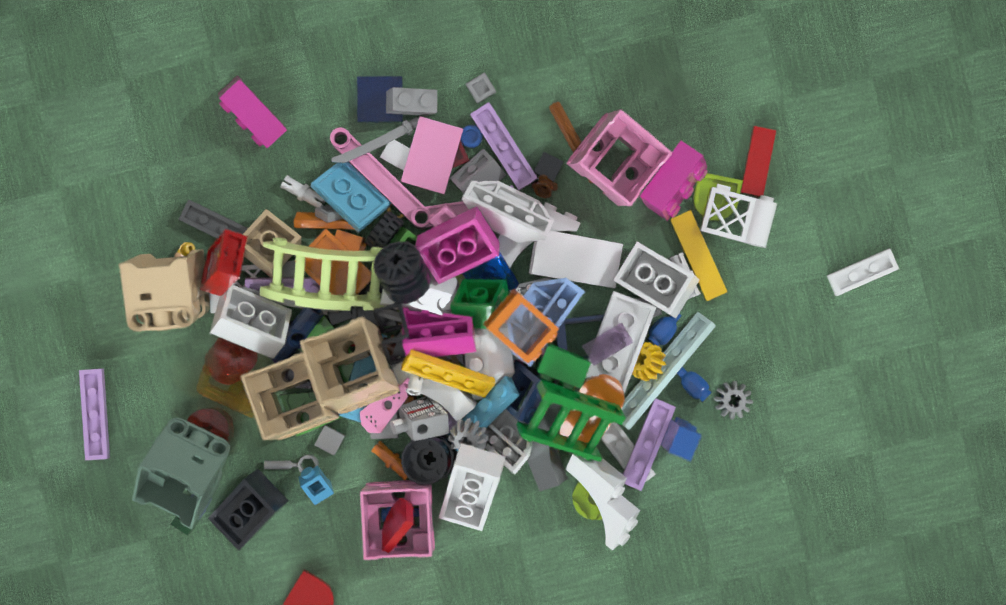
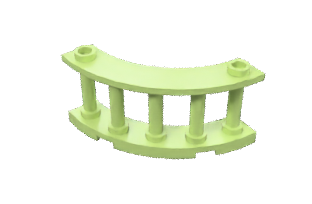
(323, 298)

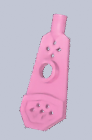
(380, 412)

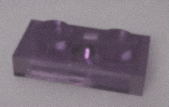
(607, 344)

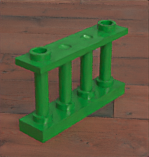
(570, 401)

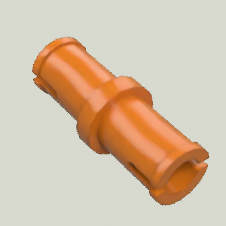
(390, 458)

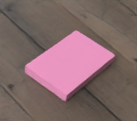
(432, 155)

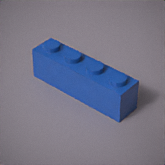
(681, 438)

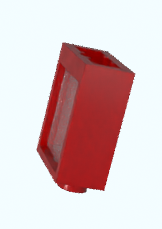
(223, 262)

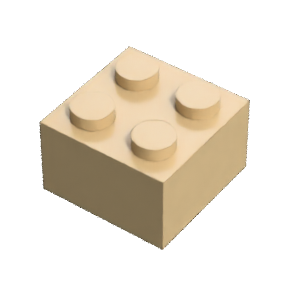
(264, 230)

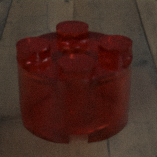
(229, 361)
(216, 418)

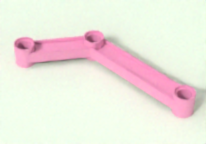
(388, 184)

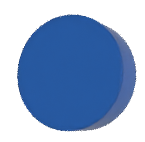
(471, 136)

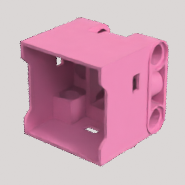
(645, 160)
(380, 494)

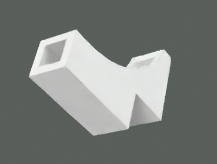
(562, 223)
(454, 400)
(606, 489)

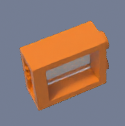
(521, 326)

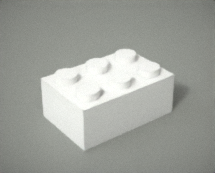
(656, 279)
(251, 321)

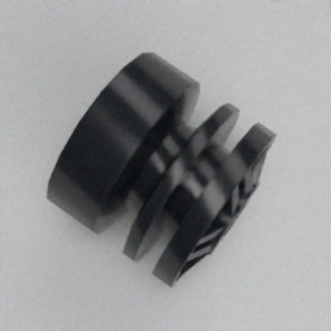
(402, 272)
(420, 465)

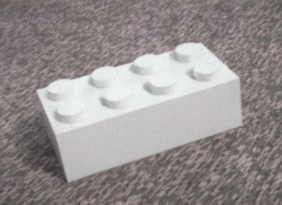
(472, 486)

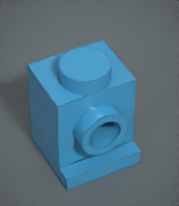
(315, 484)

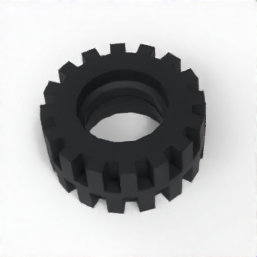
(384, 230)

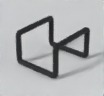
(387, 330)

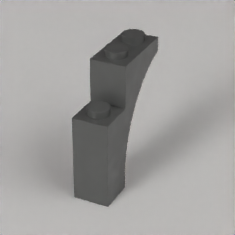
(544, 459)

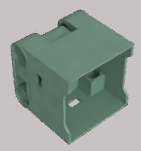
(178, 464)

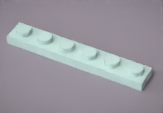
(676, 356)

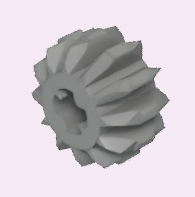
(740, 402)
(468, 434)

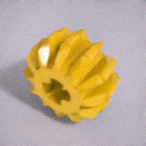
(649, 362)

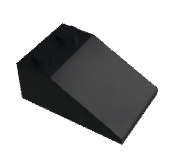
(248, 509)

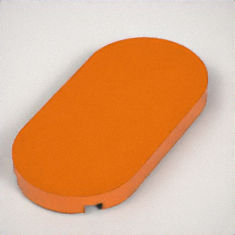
(601, 387)

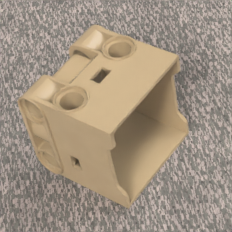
(163, 291)
(330, 351)
(266, 407)

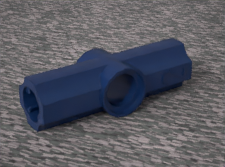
(301, 325)

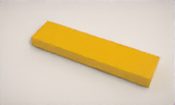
(698, 255)
(447, 373)

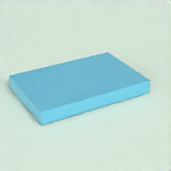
(351, 195)

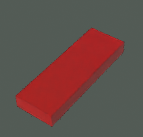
(758, 161)

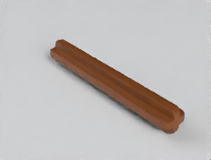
(565, 126)

